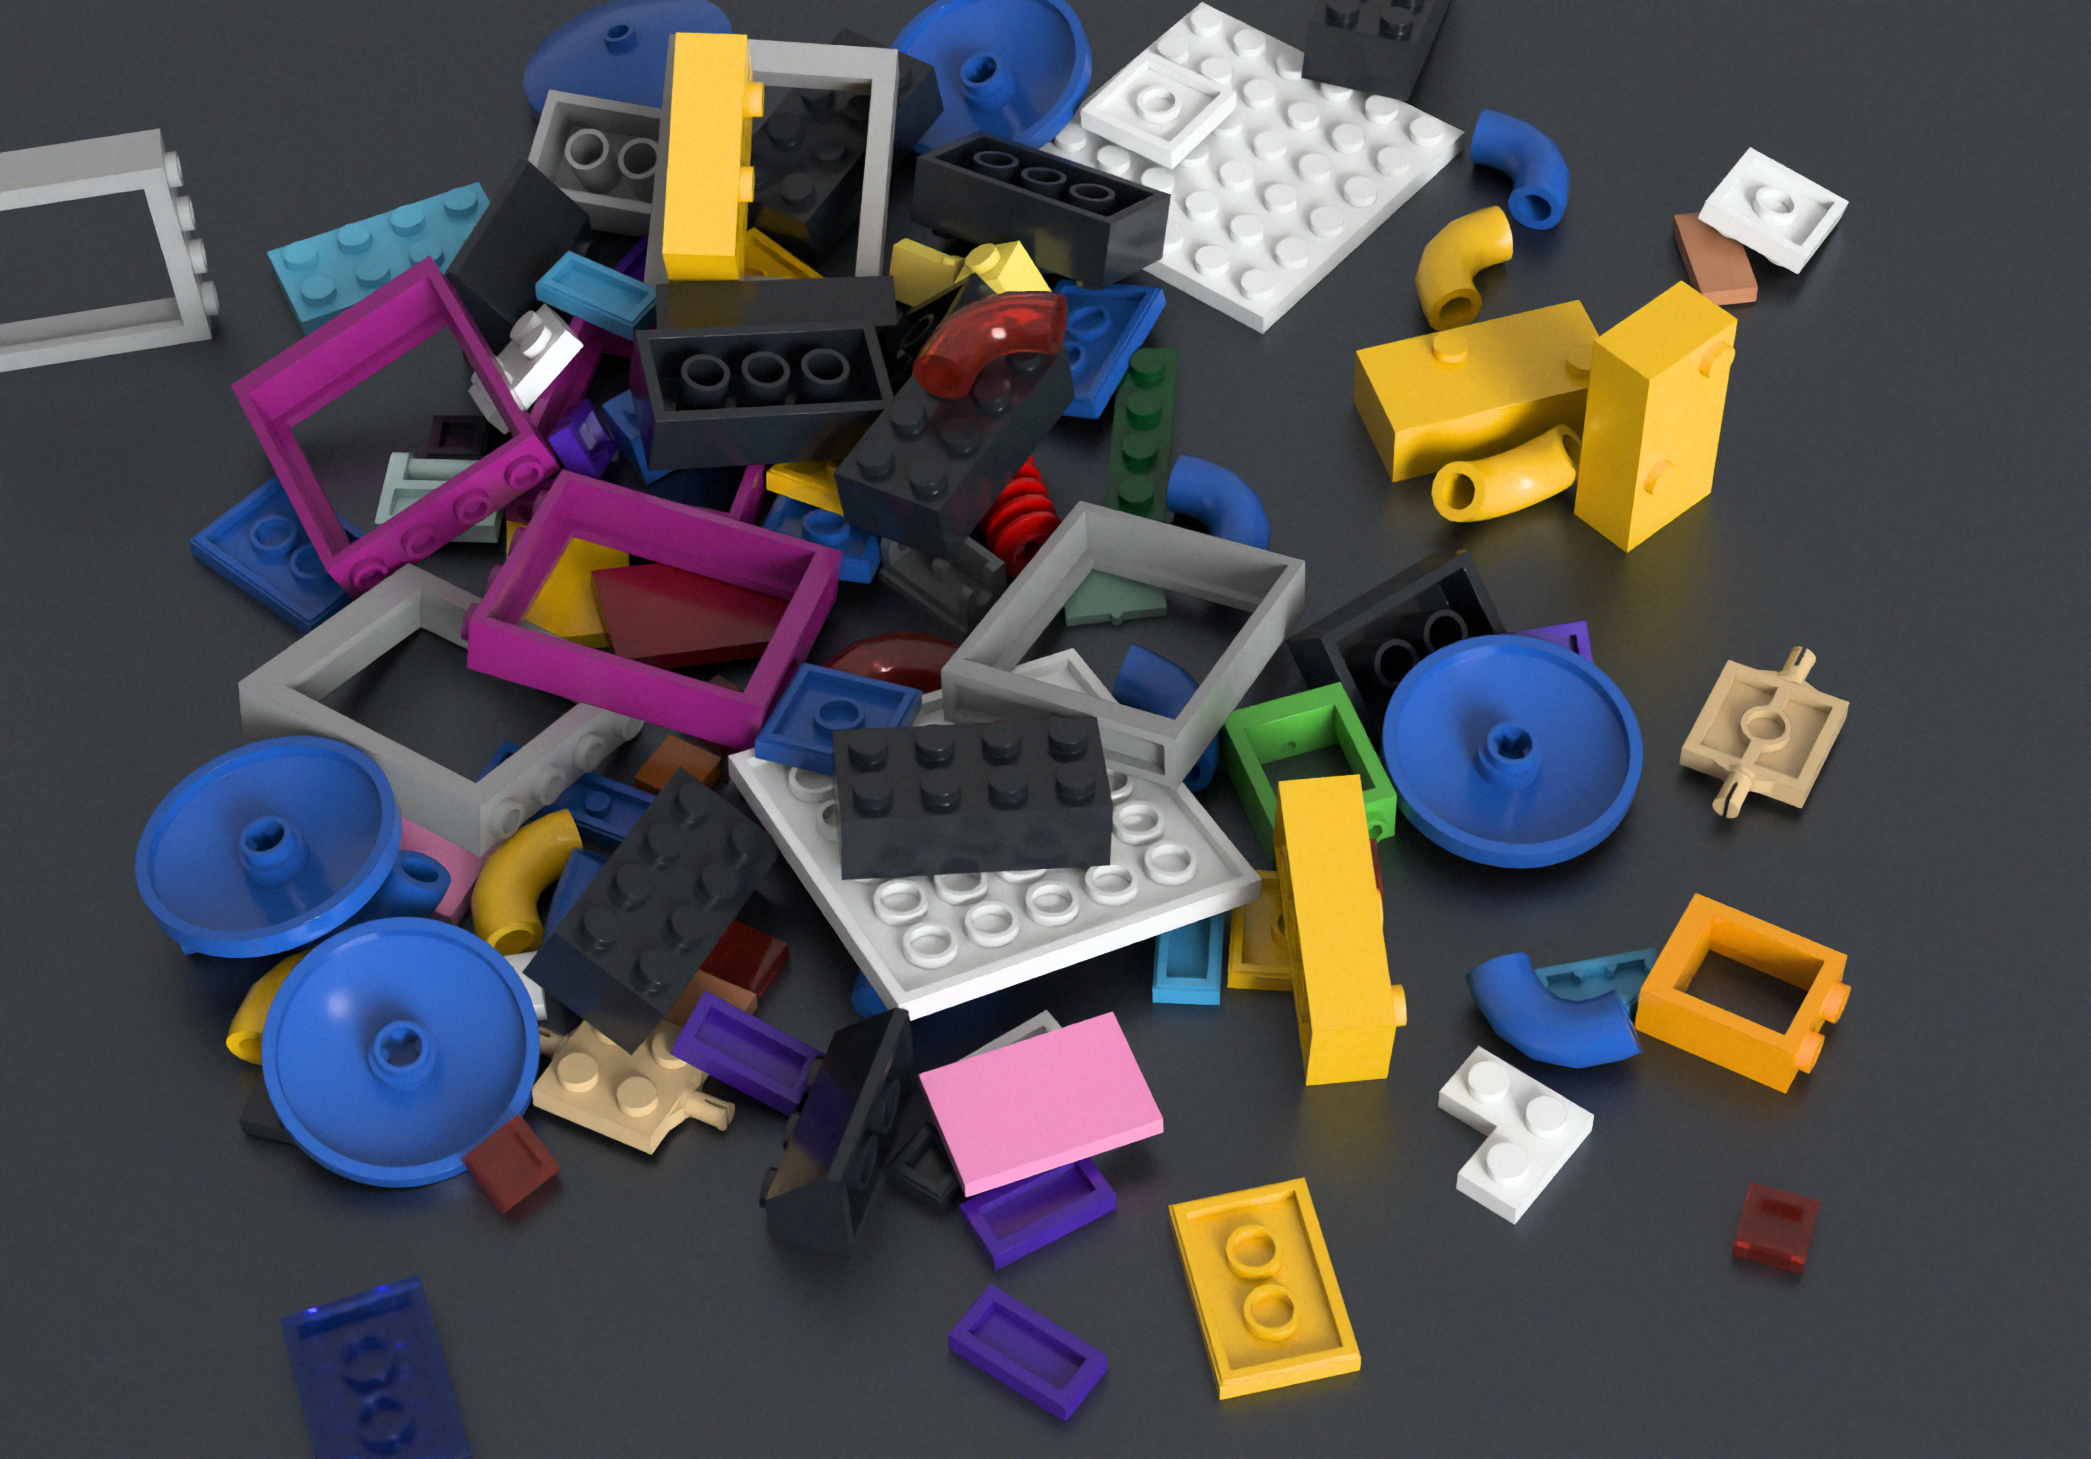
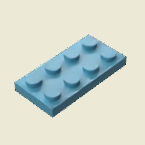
(349, 263)

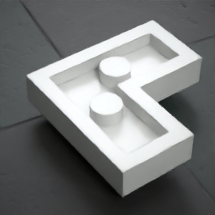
(1526, 1128)

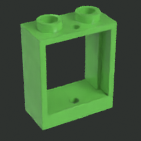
(1292, 728)

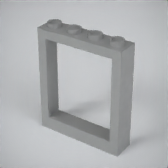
(813, 68)
(99, 169)
(285, 694)
(1134, 742)

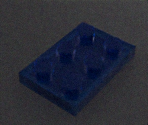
(375, 1377)

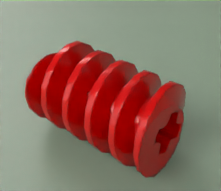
(1020, 519)

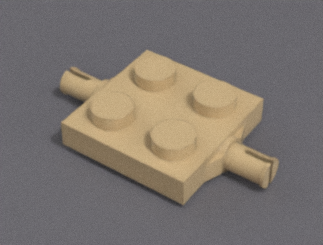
(1764, 733)
(622, 1093)

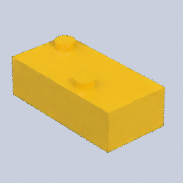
(710, 158)
(1475, 388)
(1654, 415)
(1334, 931)

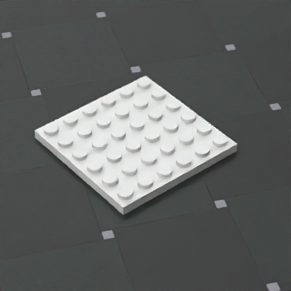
(1281, 180)
(975, 933)

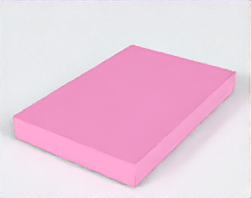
(1040, 1104)

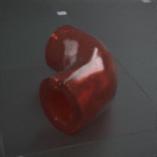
(988, 331)
(897, 658)

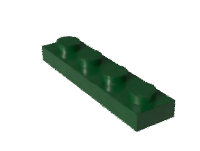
(1143, 434)

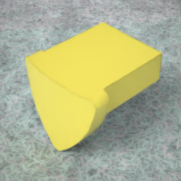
(921, 271)

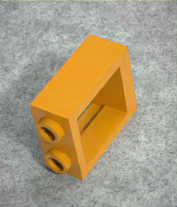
(1725, 1037)

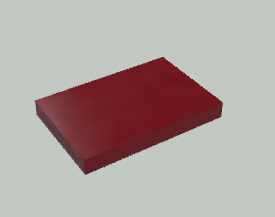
(681, 616)

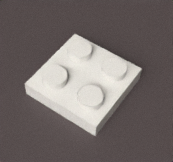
(1158, 109)
(1773, 210)
(531, 361)

